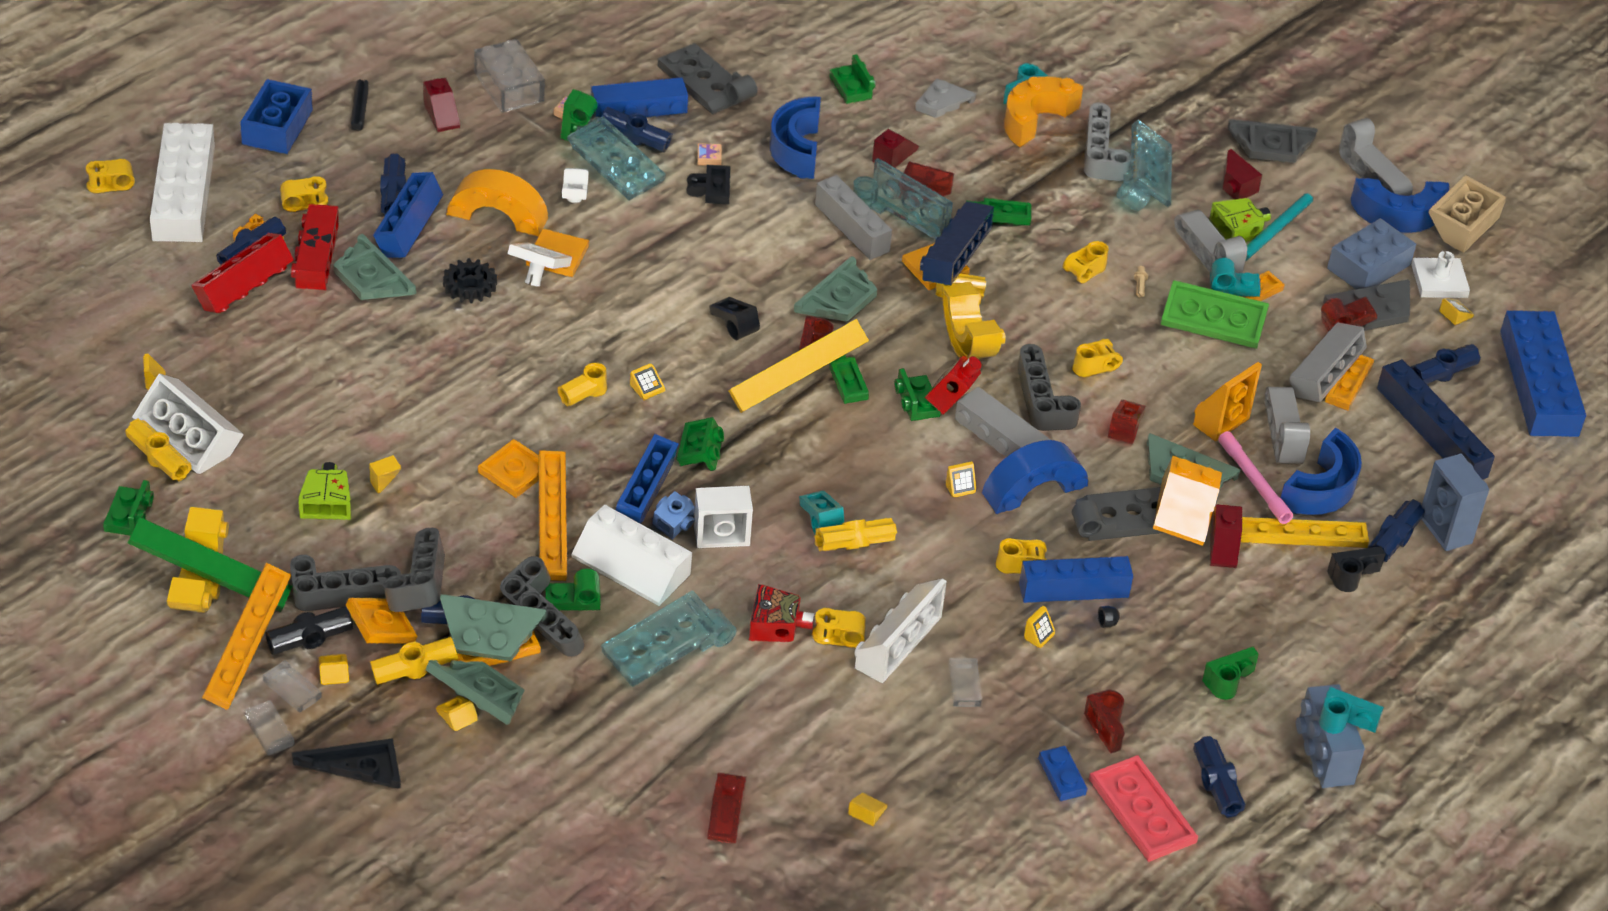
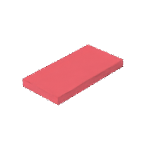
(1143, 808)

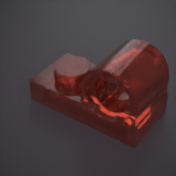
(1355, 313)
(814, 330)
(1126, 421)
(1104, 715)

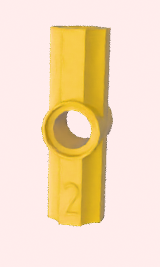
(158, 449)
(855, 534)
(413, 660)

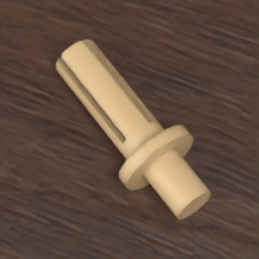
(1140, 276)

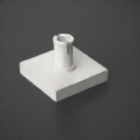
(539, 259)
(1440, 277)

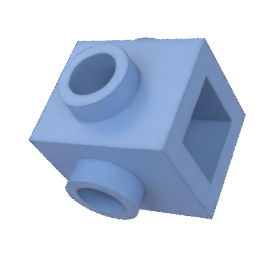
(674, 514)

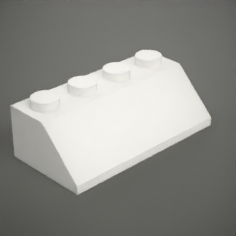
(189, 422)
(632, 555)
(901, 630)

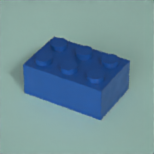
(276, 116)

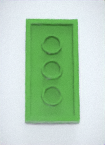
(1214, 314)

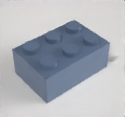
(1371, 255)
(1454, 502)
(1333, 756)

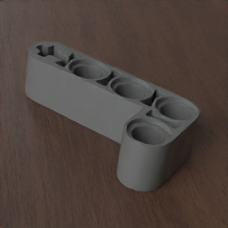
(1043, 408)
(423, 584)
(334, 588)
(529, 595)

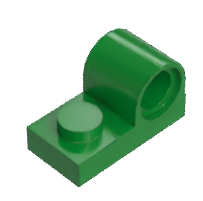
(577, 112)
(575, 596)
(1224, 673)

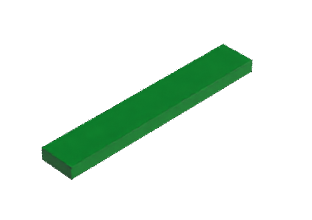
(198, 559)

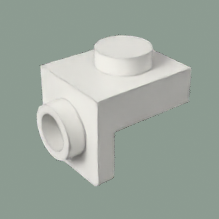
(575, 184)

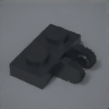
(712, 184)

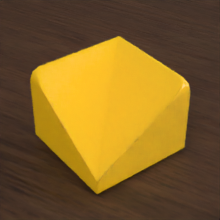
(383, 472)

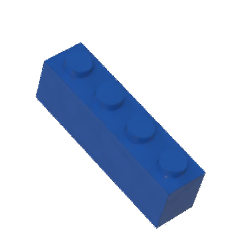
(643, 97)
(408, 214)
(647, 478)
(1076, 579)

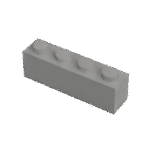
(853, 217)
(1328, 362)
(995, 422)

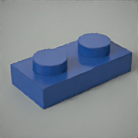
(1062, 773)

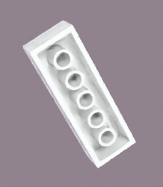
(182, 182)

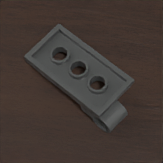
(693, 64)
(1094, 526)

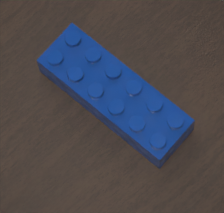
(1542, 374)

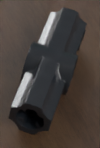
(309, 630)

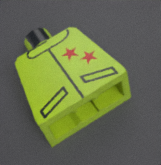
(1238, 218)
(325, 494)

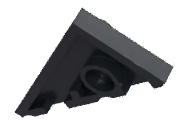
(363, 761)

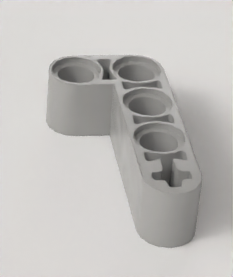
(1099, 159)
(1368, 161)
(1208, 242)
(1288, 434)

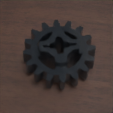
(469, 280)

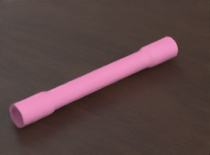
(1274, 502)

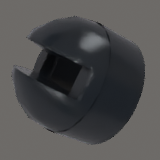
(1108, 616)

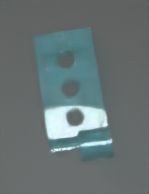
(598, 130)
(1149, 169)
(879, 197)
(708, 629)

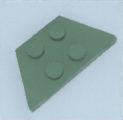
(371, 272)
(839, 294)
(1162, 451)
(489, 627)
(481, 685)

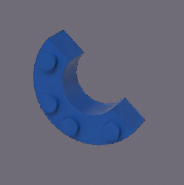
(786, 140)
(1402, 212)
(1029, 468)
(1328, 490)

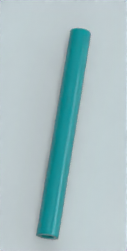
(1278, 224)

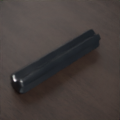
(359, 105)

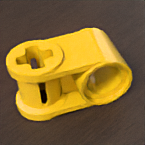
(112, 175)
(300, 193)
(1087, 261)
(1095, 357)
(1015, 551)
(842, 627)

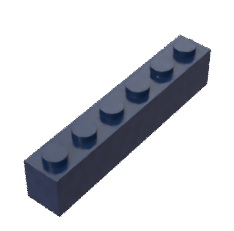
(957, 243)
(1432, 417)

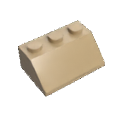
(1466, 213)

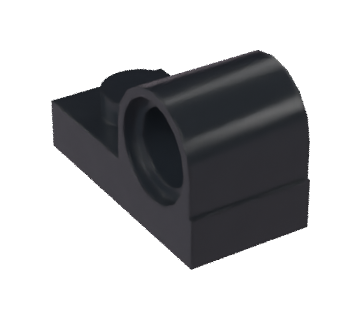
(739, 317)
(1348, 566)

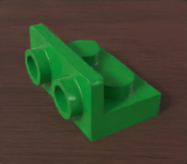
(853, 81)
(912, 396)
(701, 443)
(127, 508)

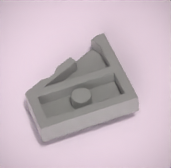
(942, 98)

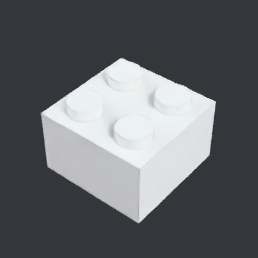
(723, 516)

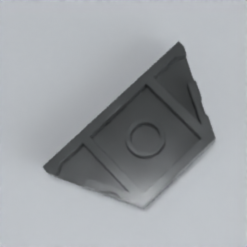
(1272, 141)
(1389, 301)

